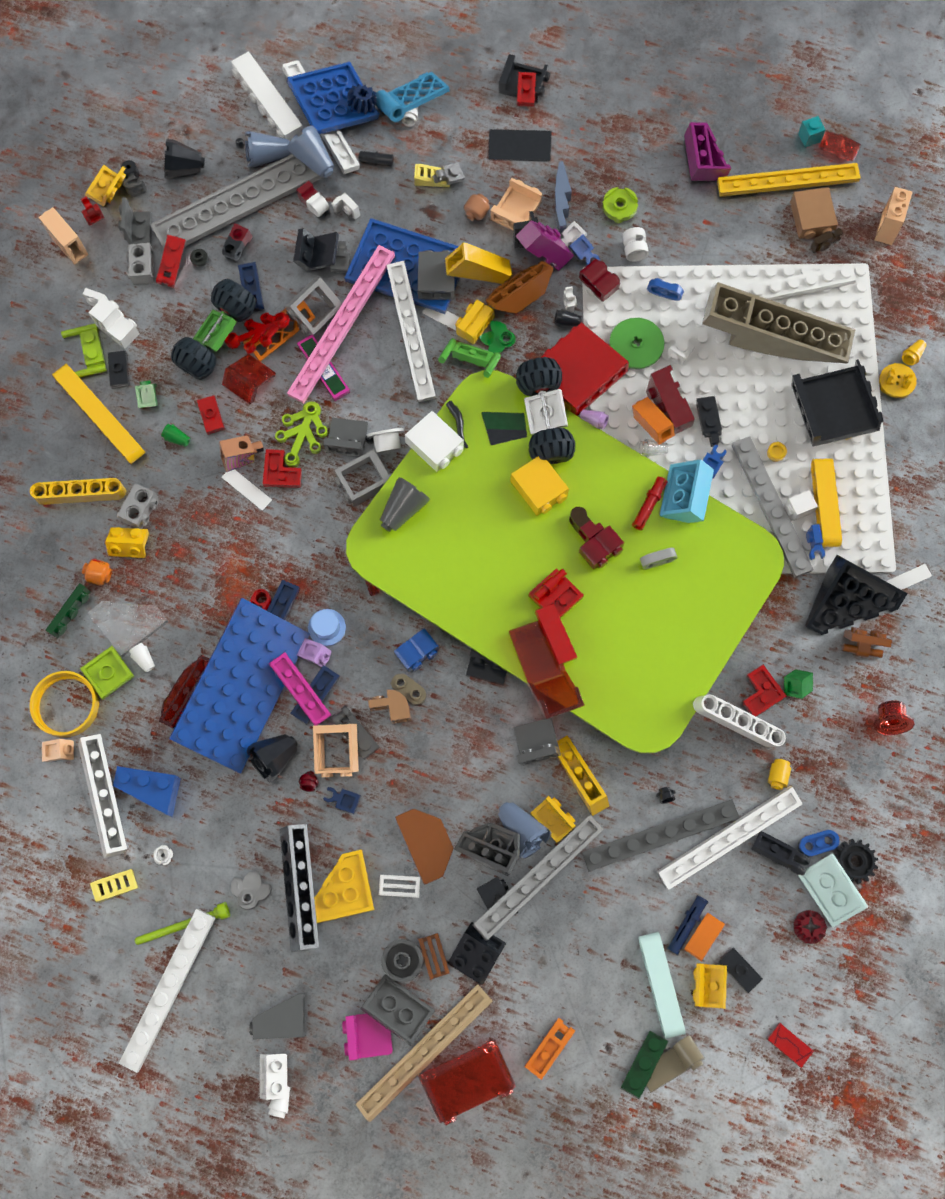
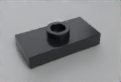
(118, 369)
(740, 970)

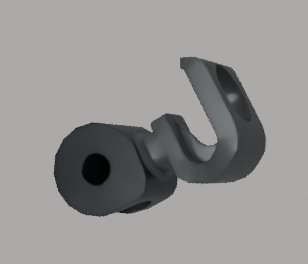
(130, 183)

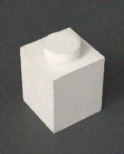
(800, 505)

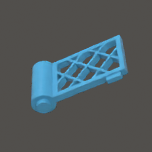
(394, 106)

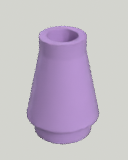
(595, 418)

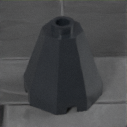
(181, 160)
(272, 755)

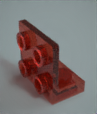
(246, 376)

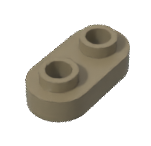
(408, 689)

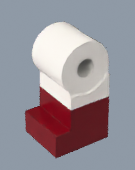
(312, 199)

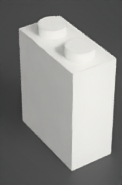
(434, 441)

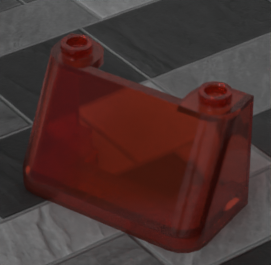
(467, 1081)

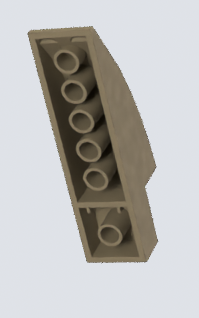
(776, 328)

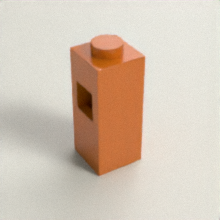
(653, 420)

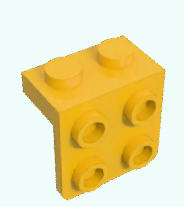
(105, 185)

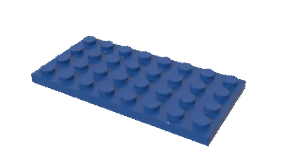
(237, 686)

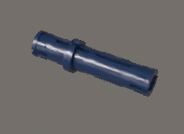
(683, 932)

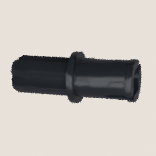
(376, 158)

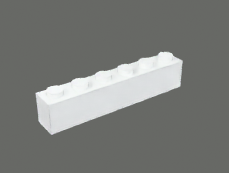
(266, 96)
(102, 796)

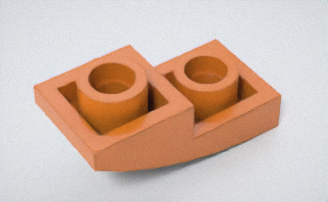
(704, 937)

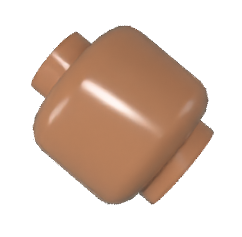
(476, 207)

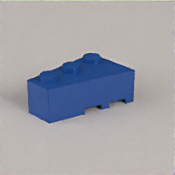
(150, 787)

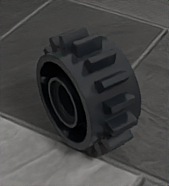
(865, 857)

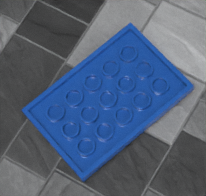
(406, 248)

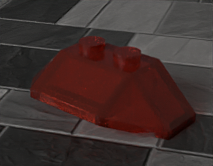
(181, 692)

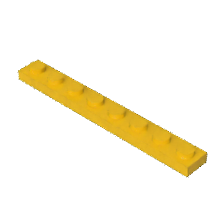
(788, 179)

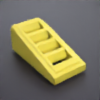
(424, 180)
(112, 879)

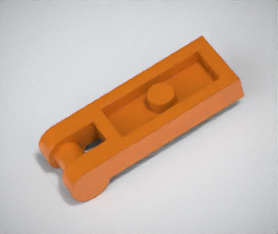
(549, 1049)

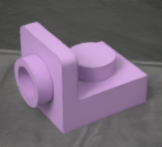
(314, 652)

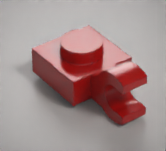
(91, 212)

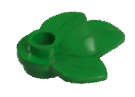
(495, 337)

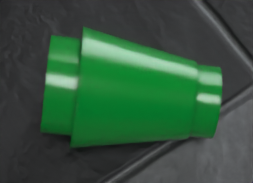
(175, 435)

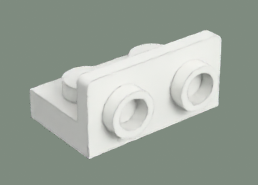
(273, 1076)

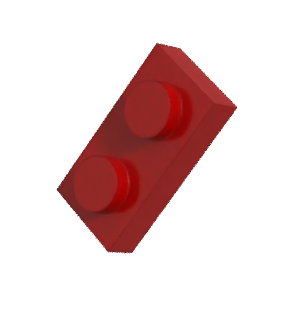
(526, 89)

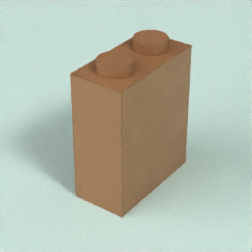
(813, 212)

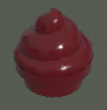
(308, 782)

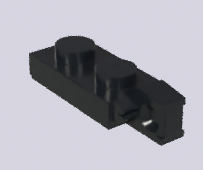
(709, 419)

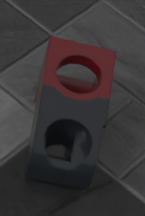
(236, 242)

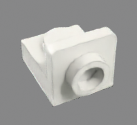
(345, 203)
(92, 296)
(680, 351)

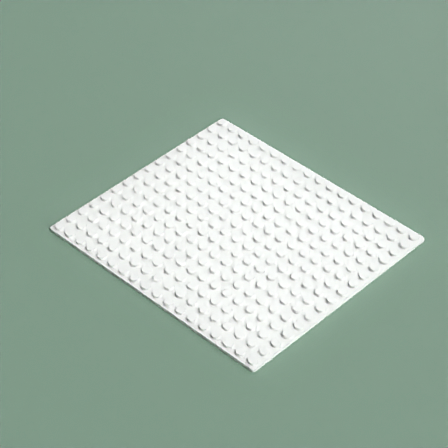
(755, 399)

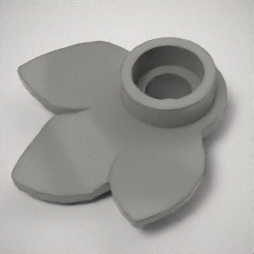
(251, 887)

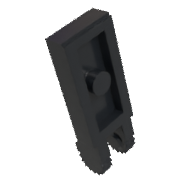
(780, 853)

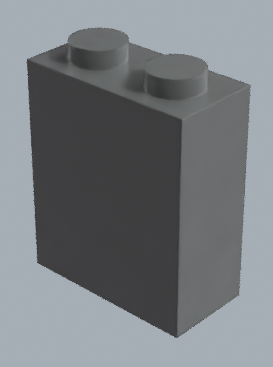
(433, 278)

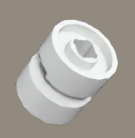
(635, 244)

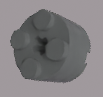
(392, 954)

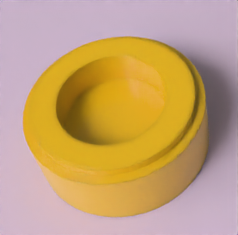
(776, 451)

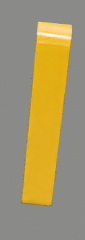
(98, 413)

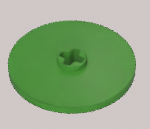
(646, 334)

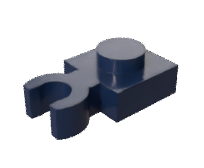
(346, 800)

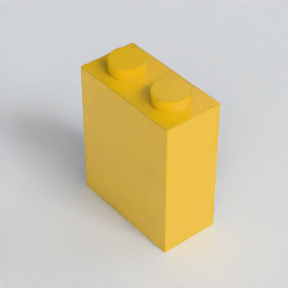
(539, 485)

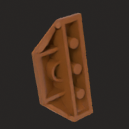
(521, 289)

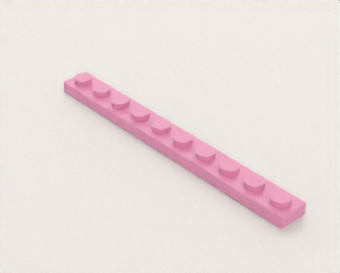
(340, 324)

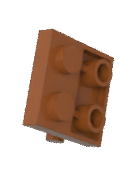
(864, 642)

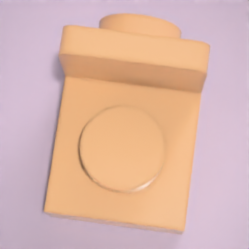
(57, 750)

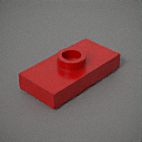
(210, 414)

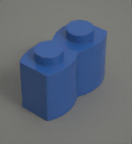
(417, 650)

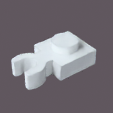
(572, 233)
(569, 299)

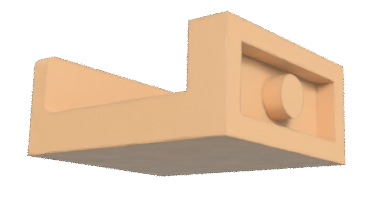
(516, 204)

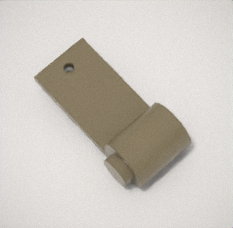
(676, 1061)

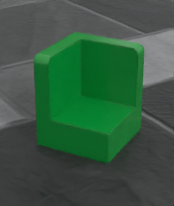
(798, 683)

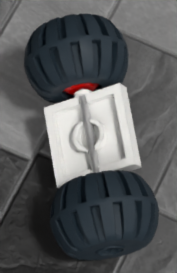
(545, 410)

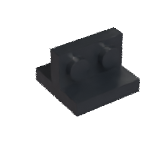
(484, 669)

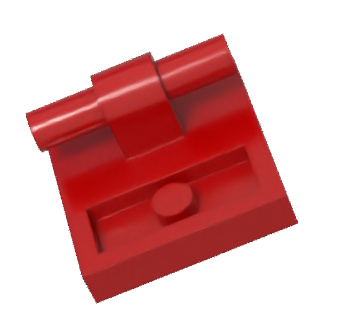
(558, 591)

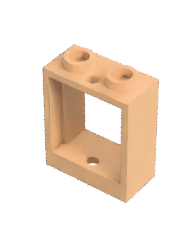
(893, 215)
(319, 749)

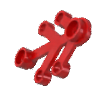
(257, 330)

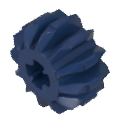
(362, 99)

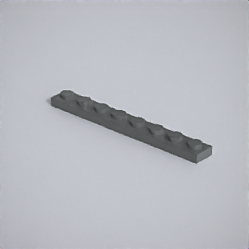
(660, 835)

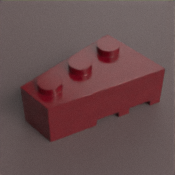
(668, 399)

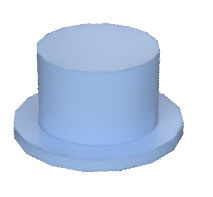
(327, 627)

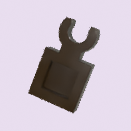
(823, 241)

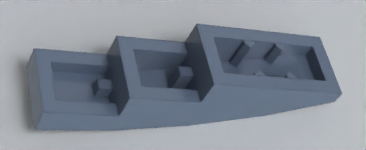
(562, 196)

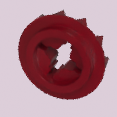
(804, 934)

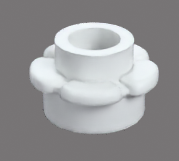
(159, 851)

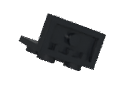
(315, 251)
(475, 955)

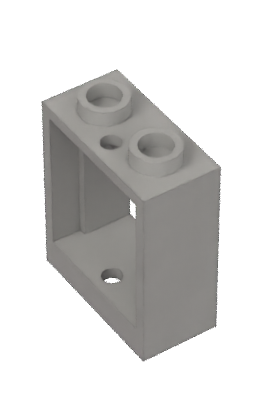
(325, 293)
(370, 491)

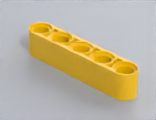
(70, 487)
(827, 501)

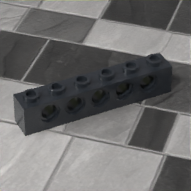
(299, 888)

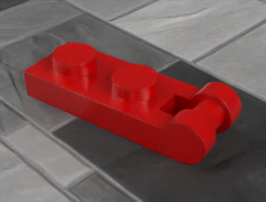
(170, 260)

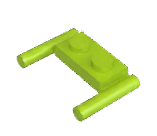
(91, 349)

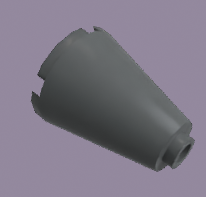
(402, 504)

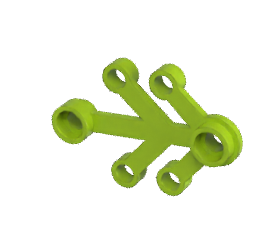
(302, 431)

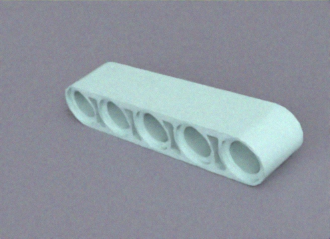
(661, 985)

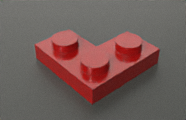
(276, 474)
(767, 692)

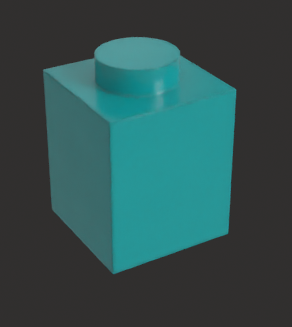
(811, 131)

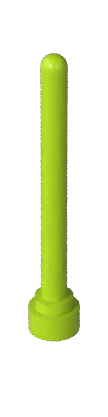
(220, 912)

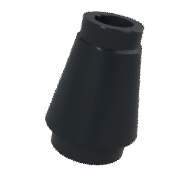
(567, 319)

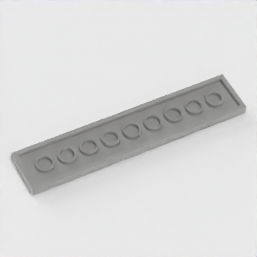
(235, 201)

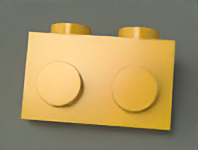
(126, 542)
(554, 818)
(710, 985)

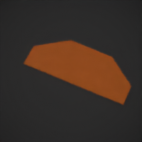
(426, 842)

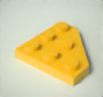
(345, 889)

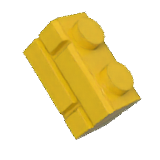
(474, 322)

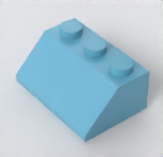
(687, 491)

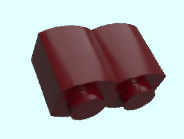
(599, 279)
(602, 547)

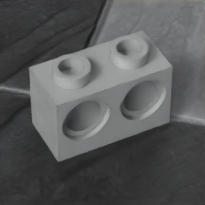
(143, 263)
(134, 505)

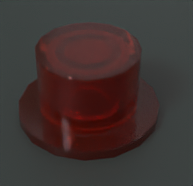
(893, 718)

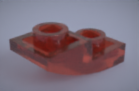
(841, 145)

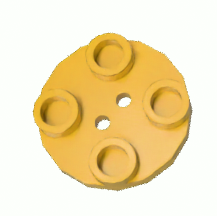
(889, 378)

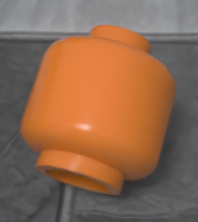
(97, 572)

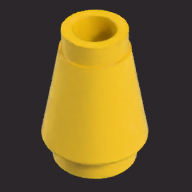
(914, 352)

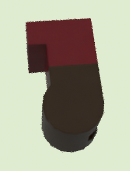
(583, 524)

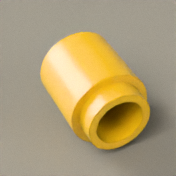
(779, 774)

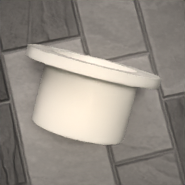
(386, 440)

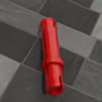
(652, 497)

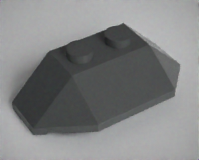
(491, 847)

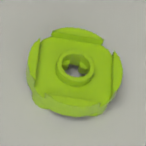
(616, 213)

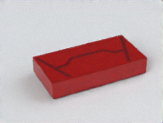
(790, 1045)

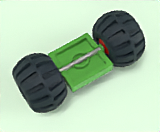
(235, 305)

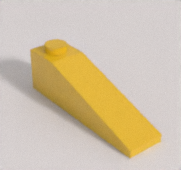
(582, 777)

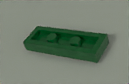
(68, 611)
(644, 1065)

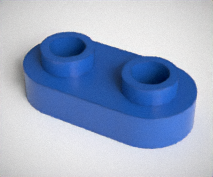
(665, 289)
(818, 843)

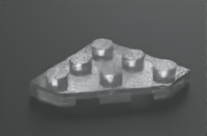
(127, 623)

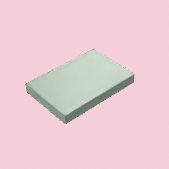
(833, 890)

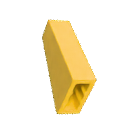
(477, 264)

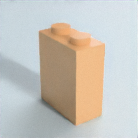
(63, 235)

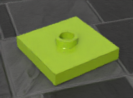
(107, 672)

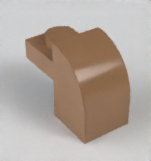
(396, 704)

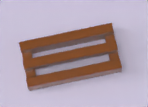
(426, 959)

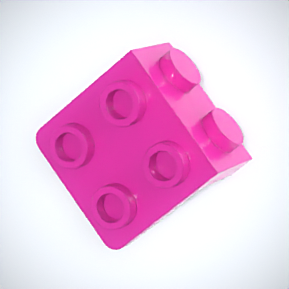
(365, 1037)

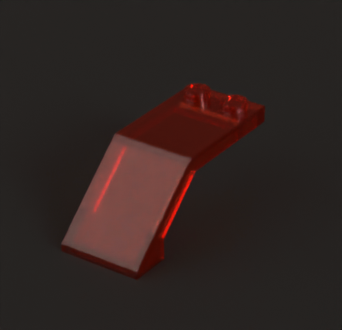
(546, 680)

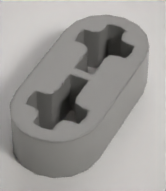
(658, 558)

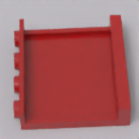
(587, 367)

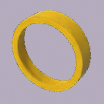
(40, 689)

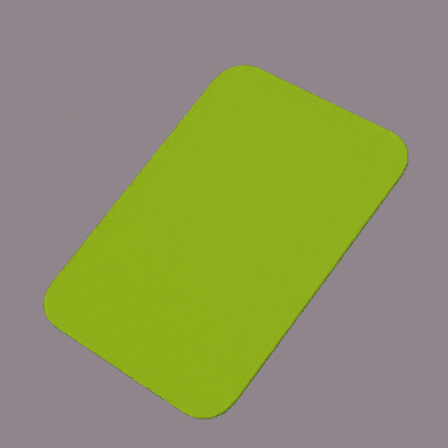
(639, 634)

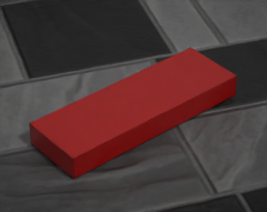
(556, 634)

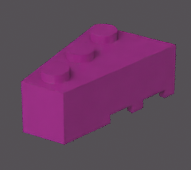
(703, 154)
(545, 242)

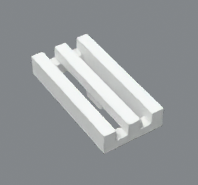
(402, 886)

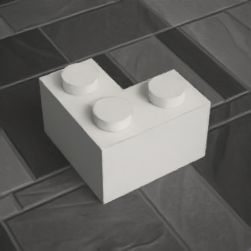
(112, 322)

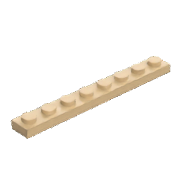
(423, 1053)

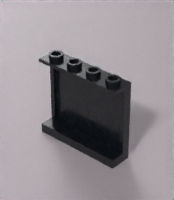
(837, 405)

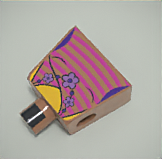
(238, 452)

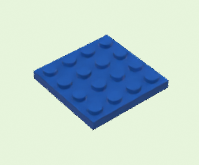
(324, 97)

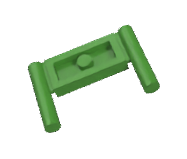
(471, 354)

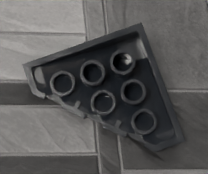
(850, 595)

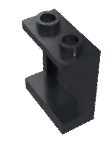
(509, 78)

